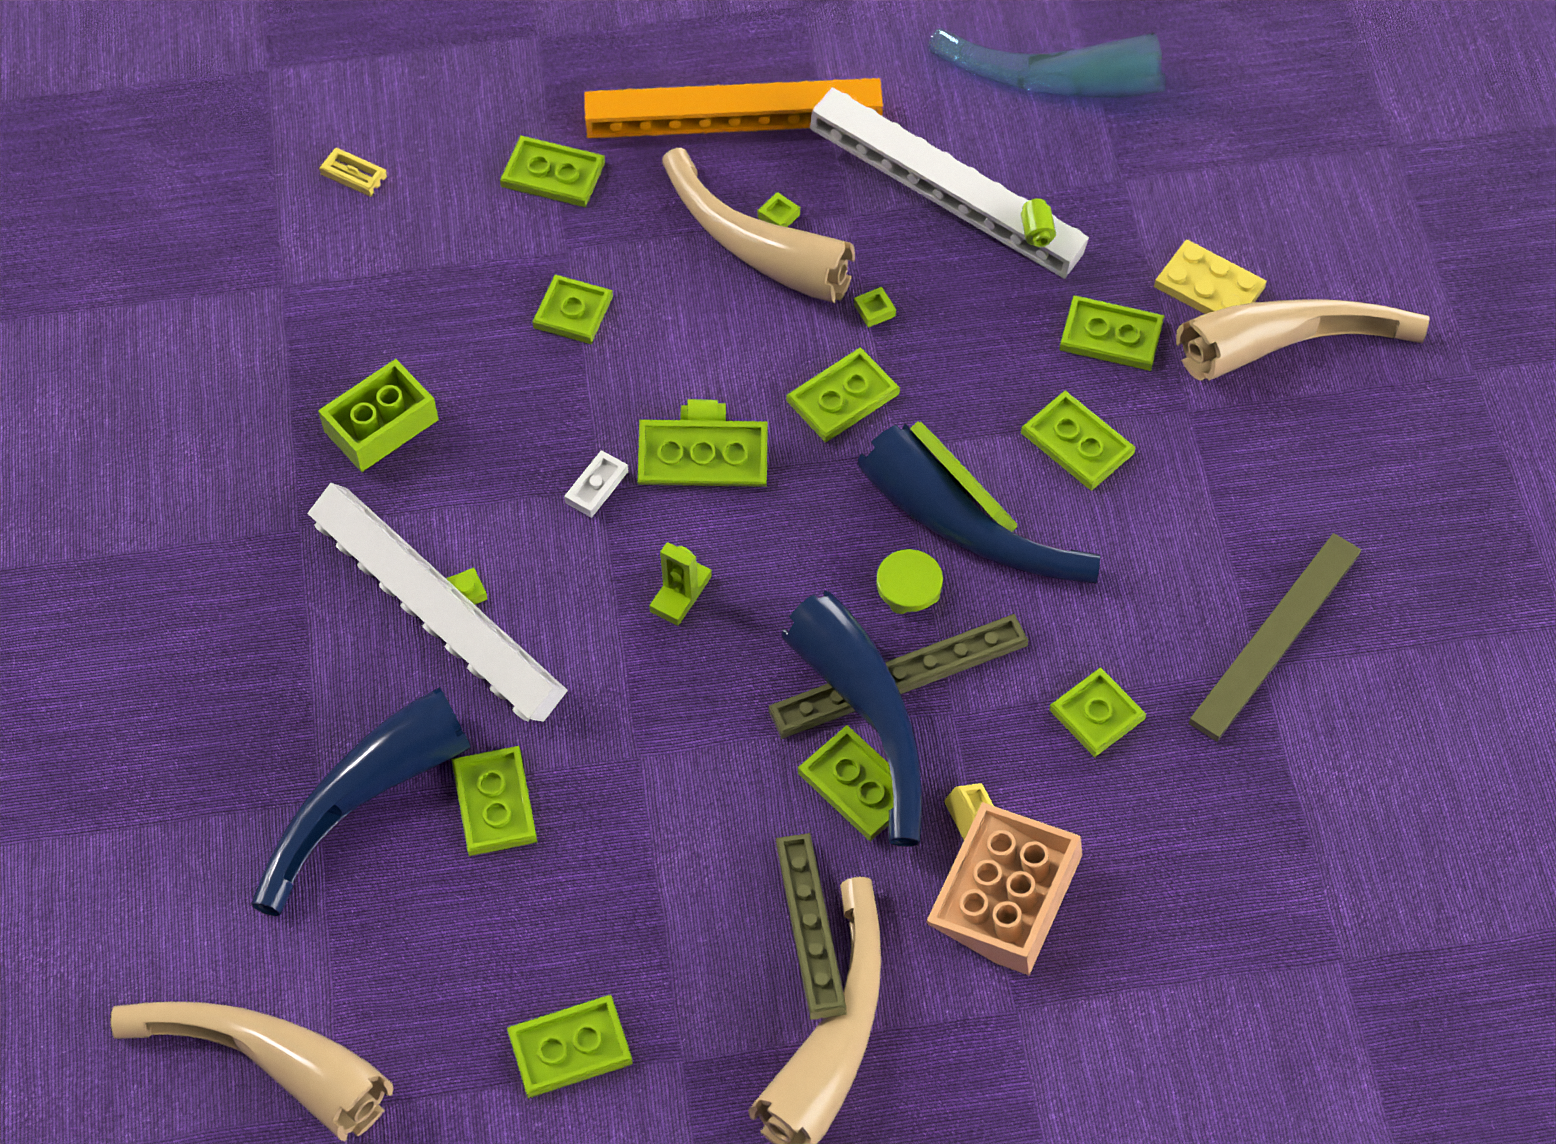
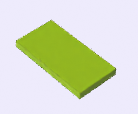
(702, 453)
(963, 476)

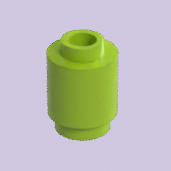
(1038, 222)
(703, 410)

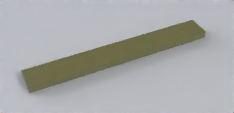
(1274, 637)
(908, 671)

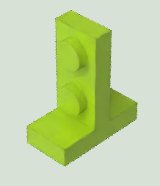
(682, 583)

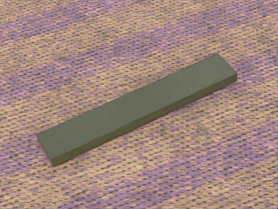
(810, 927)

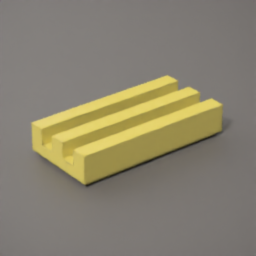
(350, 175)

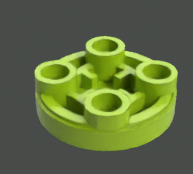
(909, 581)

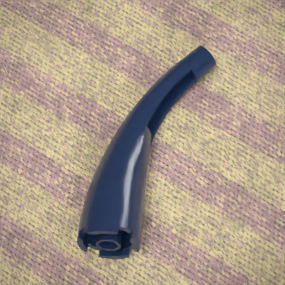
(925, 491)
(848, 660)
(392, 753)

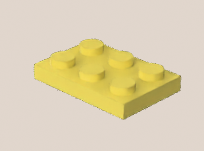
(1207, 280)

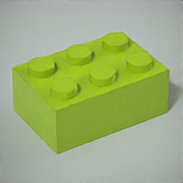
(378, 415)

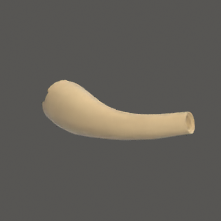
(787, 255)
(1249, 331)
(316, 1071)
(819, 1075)

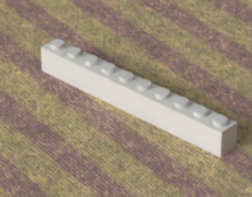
(941, 179)
(438, 603)

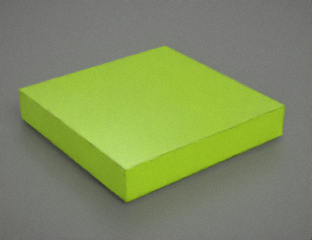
(572, 309)
(1097, 712)

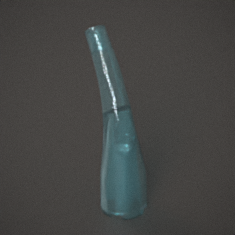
(1098, 71)

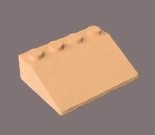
(1006, 886)

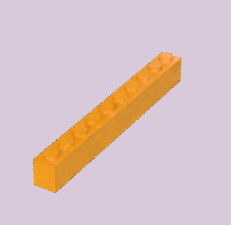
(717, 107)

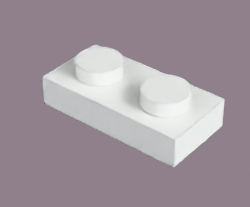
(596, 483)

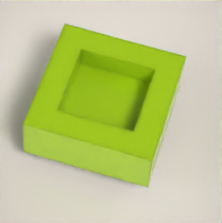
(779, 211)
(874, 307)
(469, 585)

